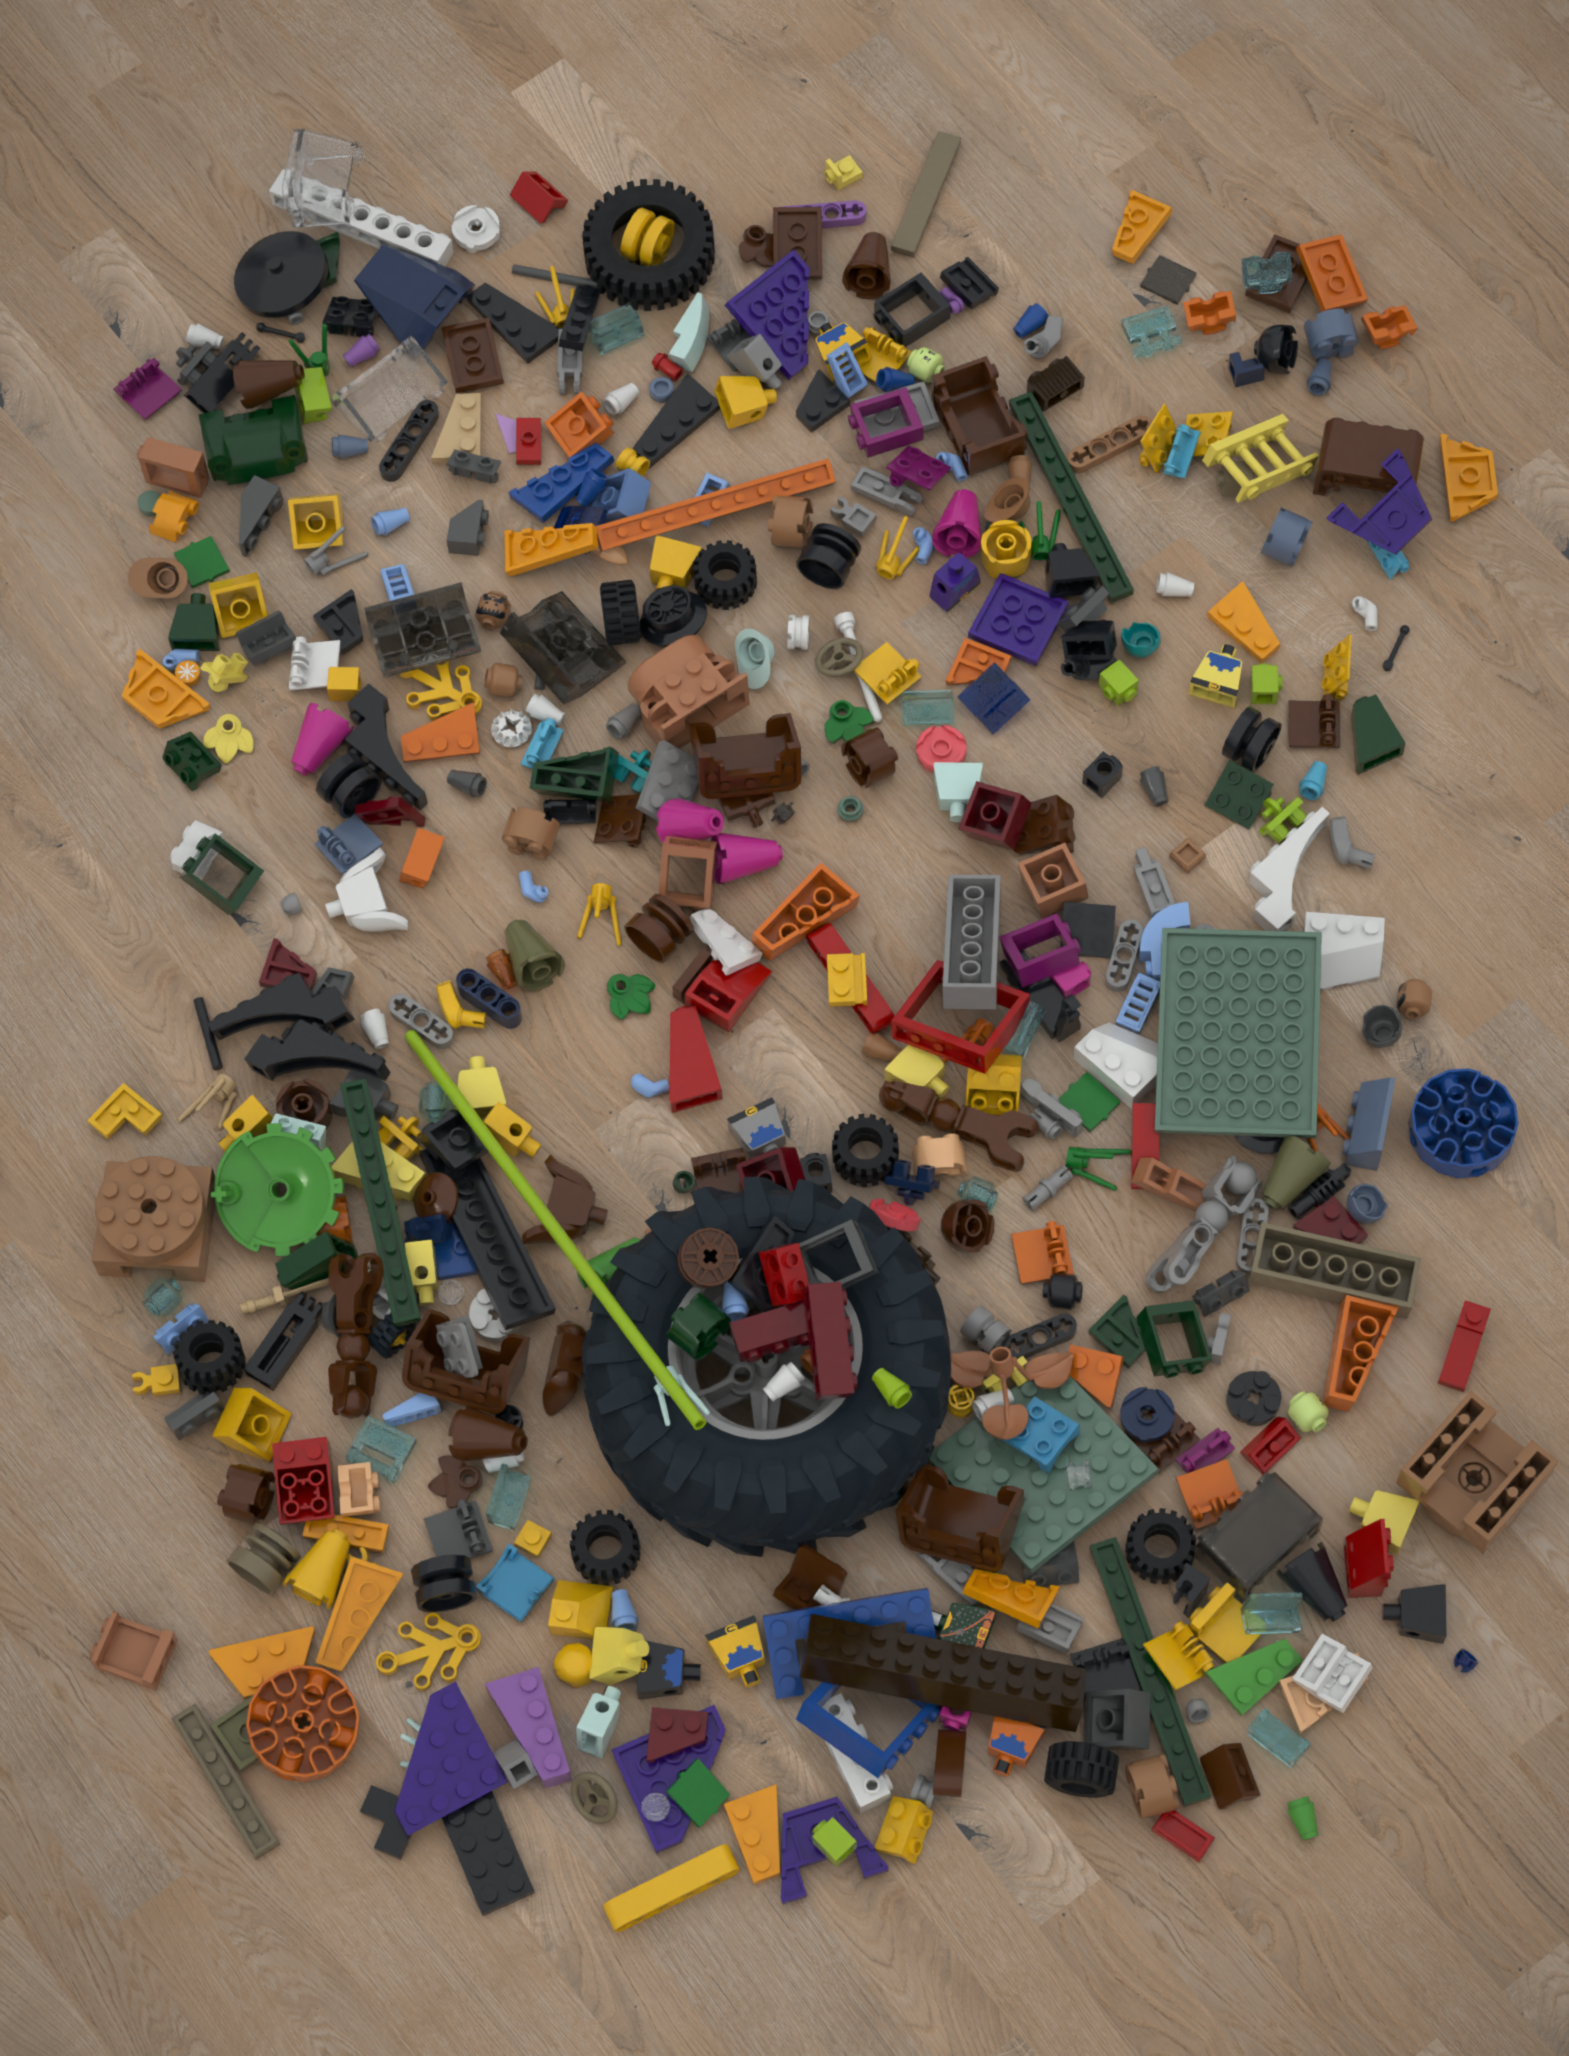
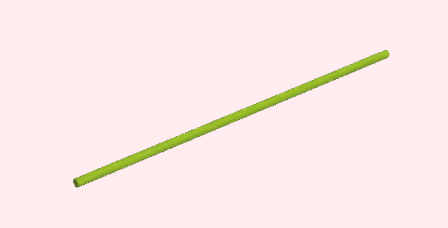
(557, 1232)

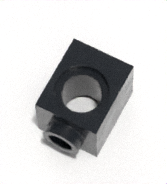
(1100, 783)
(815, 1161)

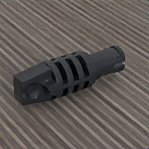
(1320, 1190)

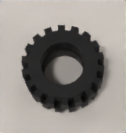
(723, 557)
(620, 612)
(862, 1130)
(203, 1340)
(1160, 1524)
(597, 1527)
(1081, 1769)

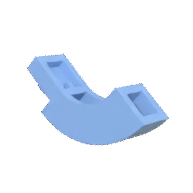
(1151, 941)

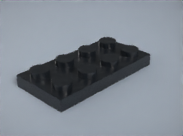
(488, 1854)

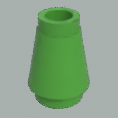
(1303, 1816)

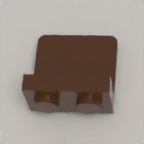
(1047, 825)
(806, 1576)

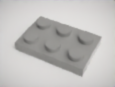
(892, 419)
(669, 777)

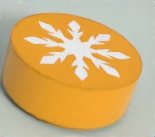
(188, 673)

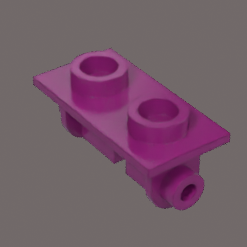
(1206, 1451)

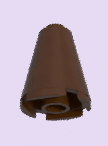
(868, 268)
(265, 379)
(484, 1436)

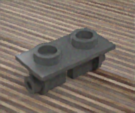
(465, 463)
(1231, 1287)

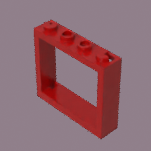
(951, 1046)

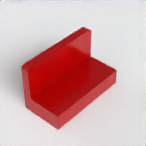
(537, 195)

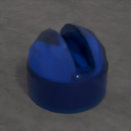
(1466, 1660)

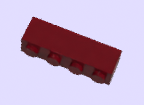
(770, 1332)
(829, 1340)

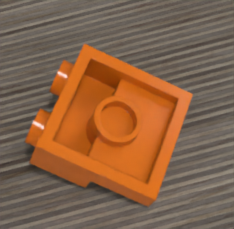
(580, 424)

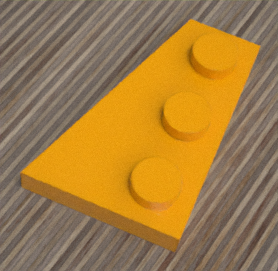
(1139, 226)
(1245, 623)
(1016, 1599)
(757, 1833)

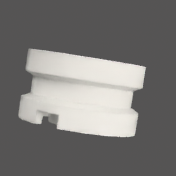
(798, 632)

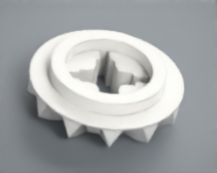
(507, 737)

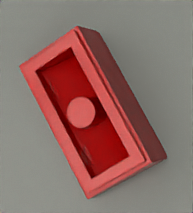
(1270, 1444)

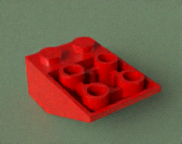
(724, 997)
(304, 1480)
(1367, 1560)

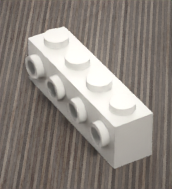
(863, 1786)

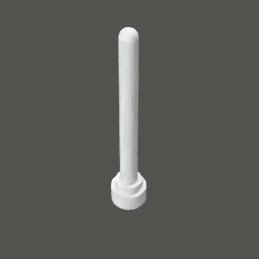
(845, 624)

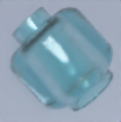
(433, 1102)
(979, 1189)
(162, 1297)

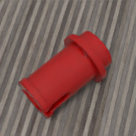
(667, 366)

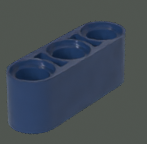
(482, 988)

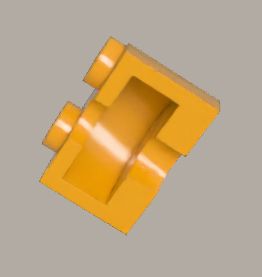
(171, 515)

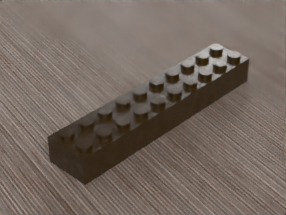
(943, 1673)

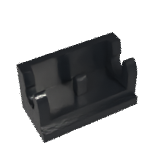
(1193, 1586)

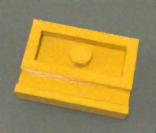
(846, 979)

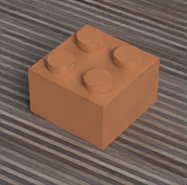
(1052, 880)

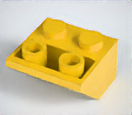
(998, 1088)

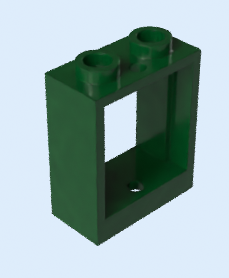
(251, 871)
(1171, 1313)

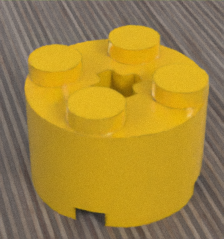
(1006, 549)

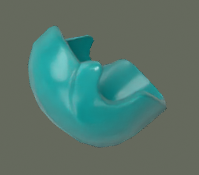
(1141, 639)

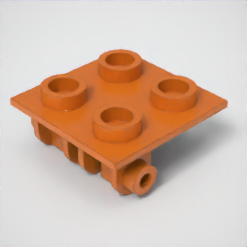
(1042, 1253)
(1209, 1492)

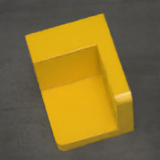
(343, 683)

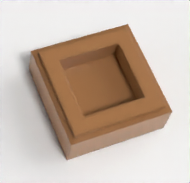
(1187, 855)

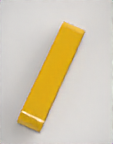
(671, 1888)

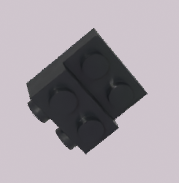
(452, 1141)

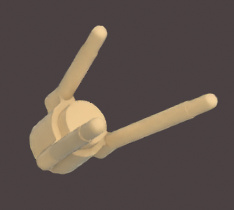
(220, 1089)

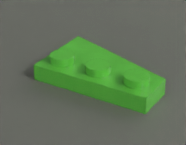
(1254, 1674)

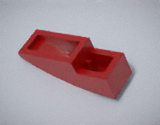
(1144, 1139)

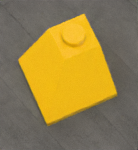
(579, 1609)

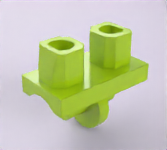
(1291, 812)

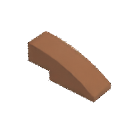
(1169, 1183)

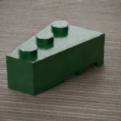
(577, 776)

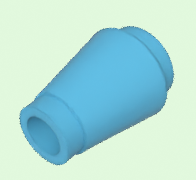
(1313, 781)

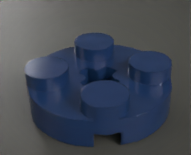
(1148, 1399)

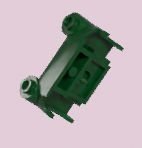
(254, 442)

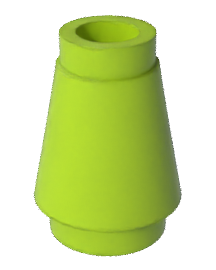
(892, 1388)

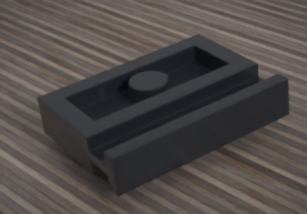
(969, 282)

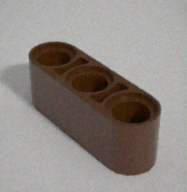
(949, 1763)

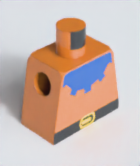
(1013, 1743)

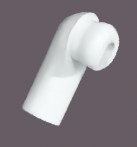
(1367, 611)

